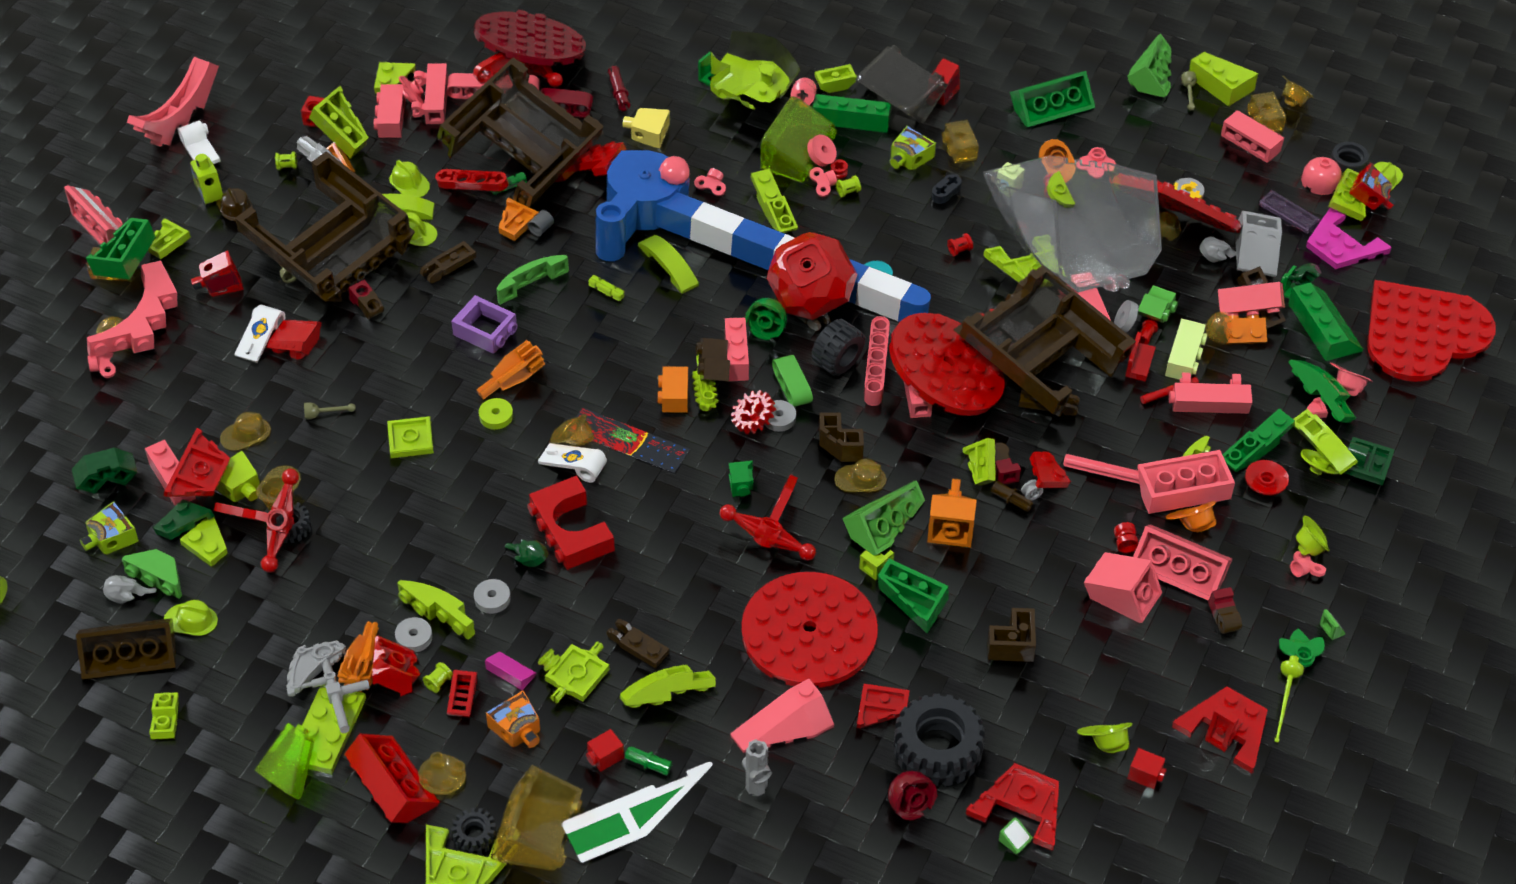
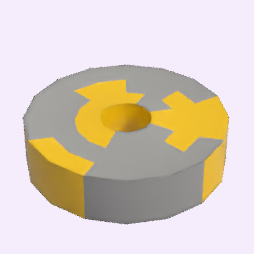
(1191, 186)

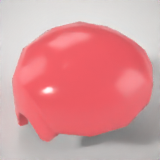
(674, 170)

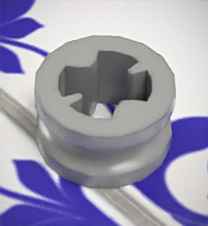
(1031, 491)

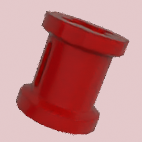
(966, 242)

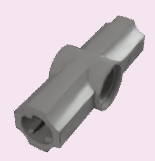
(311, 148)
(756, 767)

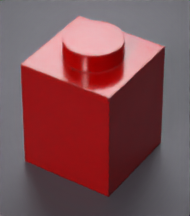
(605, 750)
(1147, 769)

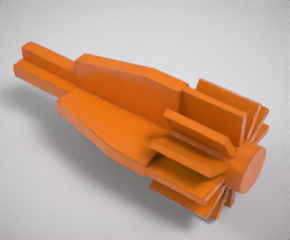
(513, 369)
(359, 657)

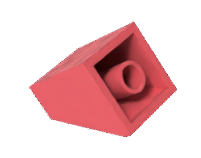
(1124, 585)

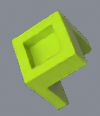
(873, 564)

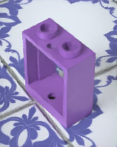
(469, 314)

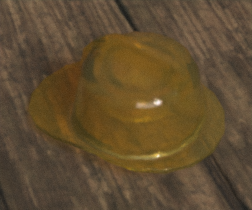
(1295, 94)
(245, 431)
(573, 432)
(862, 476)
(272, 485)

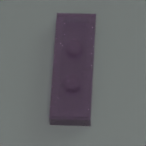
(1289, 211)

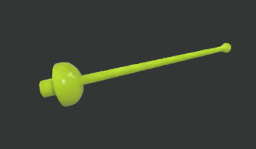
(1292, 670)

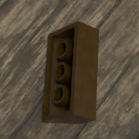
(126, 648)

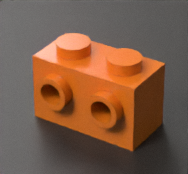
(674, 389)

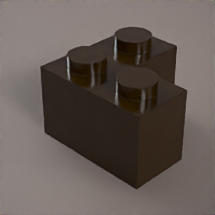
(1014, 641)

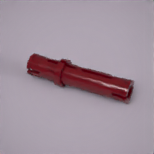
(620, 92)

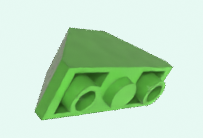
(155, 570)

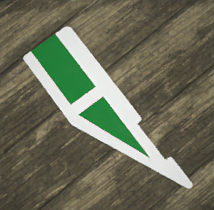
(627, 817)

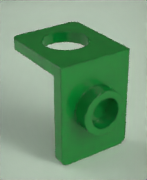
(704, 69)
(1287, 283)

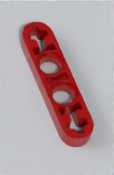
(493, 180)

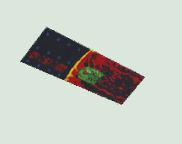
(635, 441)

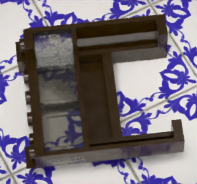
(524, 126)
(345, 241)
(1040, 326)

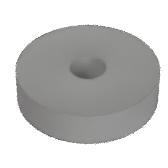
(1126, 315)
(785, 420)
(492, 604)
(414, 626)

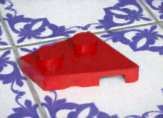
(1048, 471)
(880, 704)

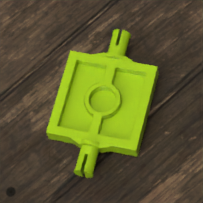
(577, 672)

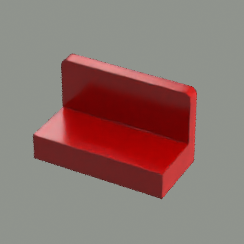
(1140, 360)

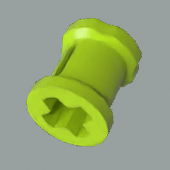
(284, 157)
(848, 186)
(437, 677)

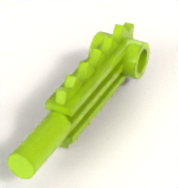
(704, 392)

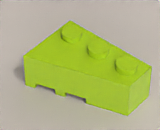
(1223, 78)
(339, 123)

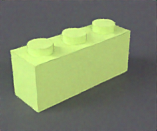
(1186, 349)

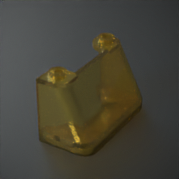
(534, 820)

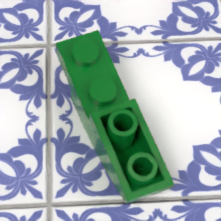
(1320, 382)
(1259, 442)

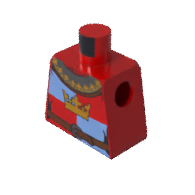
(1372, 188)

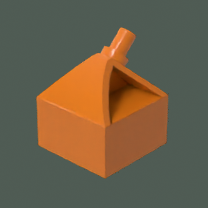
(952, 518)

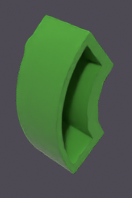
(1158, 304)

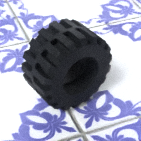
(838, 347)

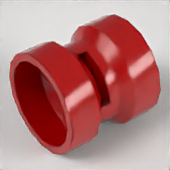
(1125, 533)

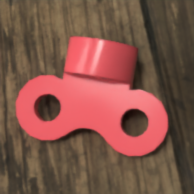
(824, 180)
(711, 182)
(102, 363)
(1304, 565)

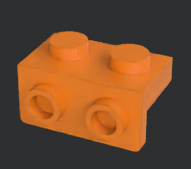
(1247, 330)

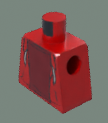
(950, 72)
(218, 275)

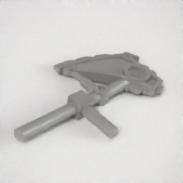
(309, 663)

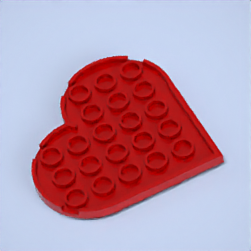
(1195, 208)
(1422, 328)

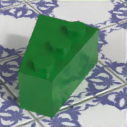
(124, 251)
(913, 593)

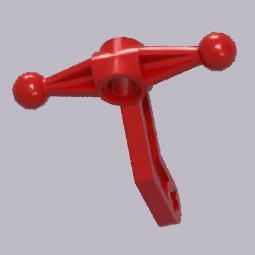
(497, 61)
(768, 530)
(275, 534)

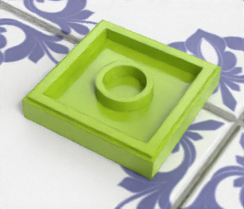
(410, 437)

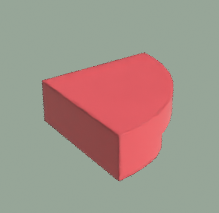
(1318, 407)

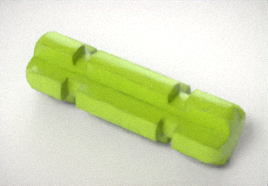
(606, 288)

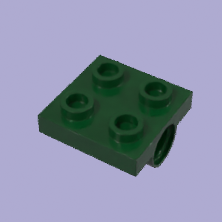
(1372, 460)

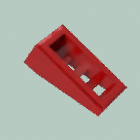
(462, 676)

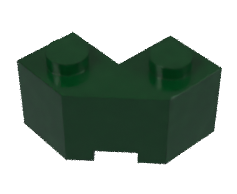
(101, 466)

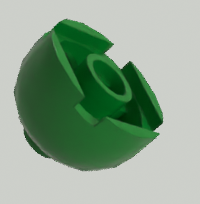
(766, 318)

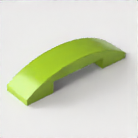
(408, 203)
(671, 261)

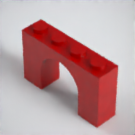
(570, 546)

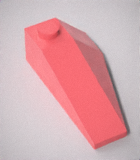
(791, 716)

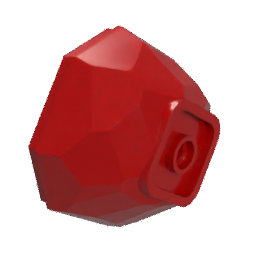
(813, 289)

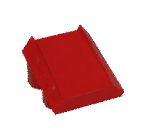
(295, 337)
(394, 666)

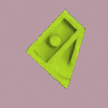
(390, 72)
(168, 239)
(982, 461)
(205, 542)

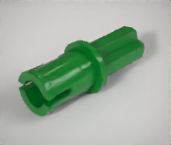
(649, 760)

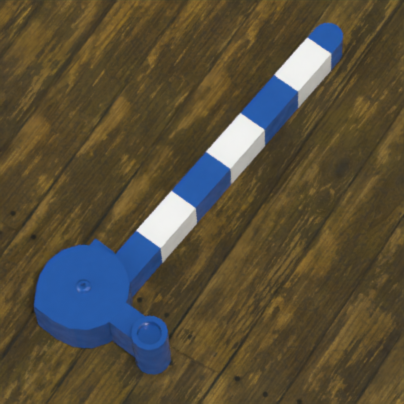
(646, 202)

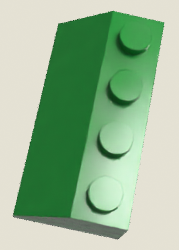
(1053, 99)
(854, 112)
(1323, 322)

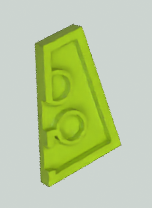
(1343, 201)

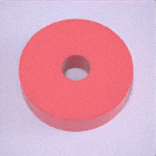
(821, 150)

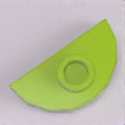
(1058, 191)

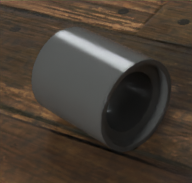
(540, 223)

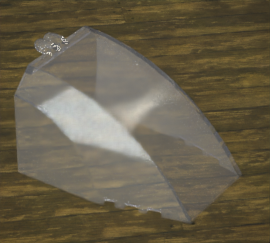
(1097, 242)

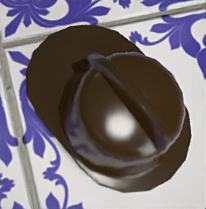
(233, 203)

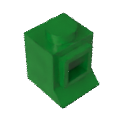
(741, 478)

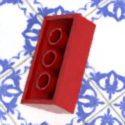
(390, 777)

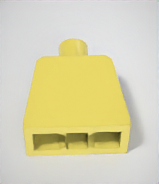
(648, 126)

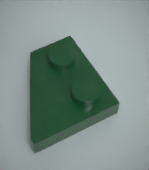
(181, 519)

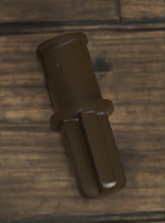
(1011, 496)

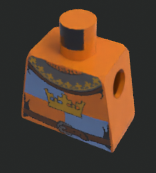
(515, 721)

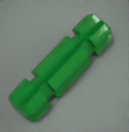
(513, 181)

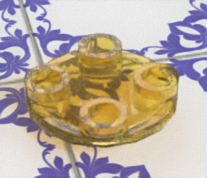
(442, 774)

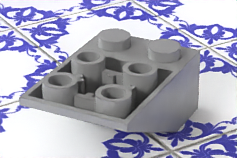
(1258, 242)

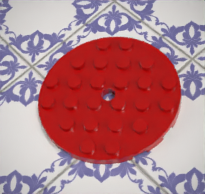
(923, 354)
(830, 653)

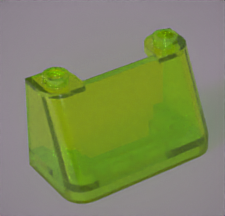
(787, 139)

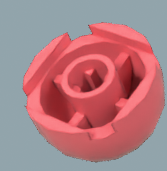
(1321, 175)

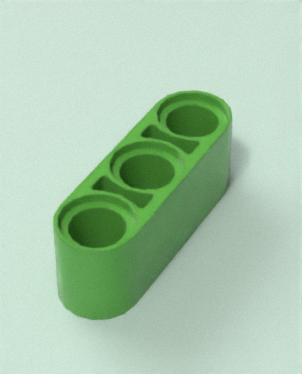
(792, 380)

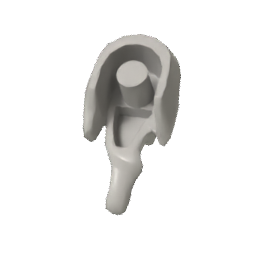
(1216, 249)
(121, 588)

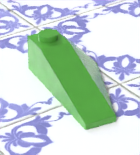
(1151, 70)
(881, 520)

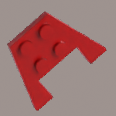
(597, 158)
(1246, 709)
(1026, 794)

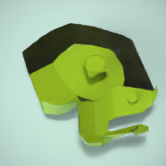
(753, 67)

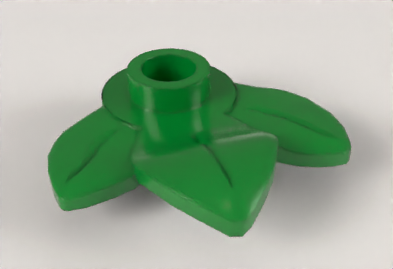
(1301, 647)

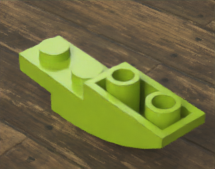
(772, 202)
(1324, 441)
(436, 602)
(659, 685)

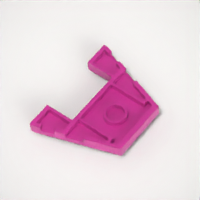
(1338, 247)

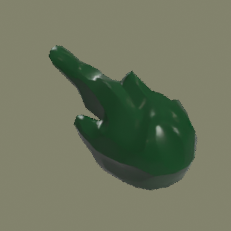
(1306, 274)
(531, 552)

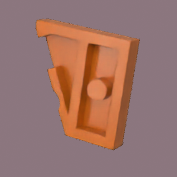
(515, 219)

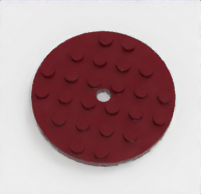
(530, 37)

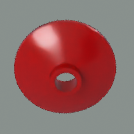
(1266, 477)

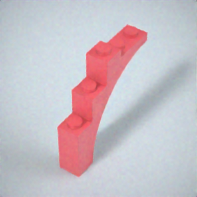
(177, 111)
(138, 328)

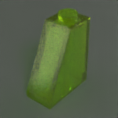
(288, 760)

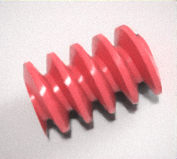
(809, 88)

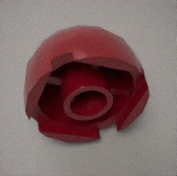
(911, 794)

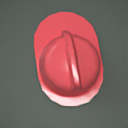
(1351, 381)

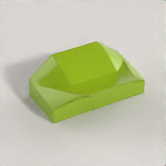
(836, 78)

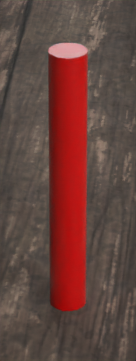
(1161, 393)

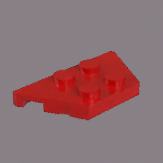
(198, 469)

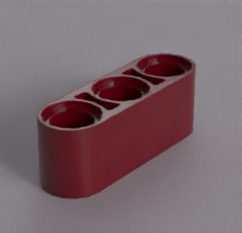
(574, 102)

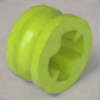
(548, 660)

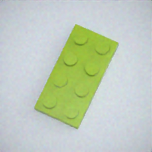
(325, 729)

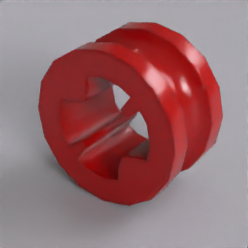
(840, 168)

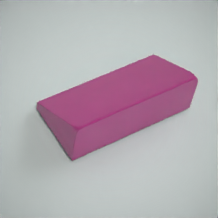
(509, 670)

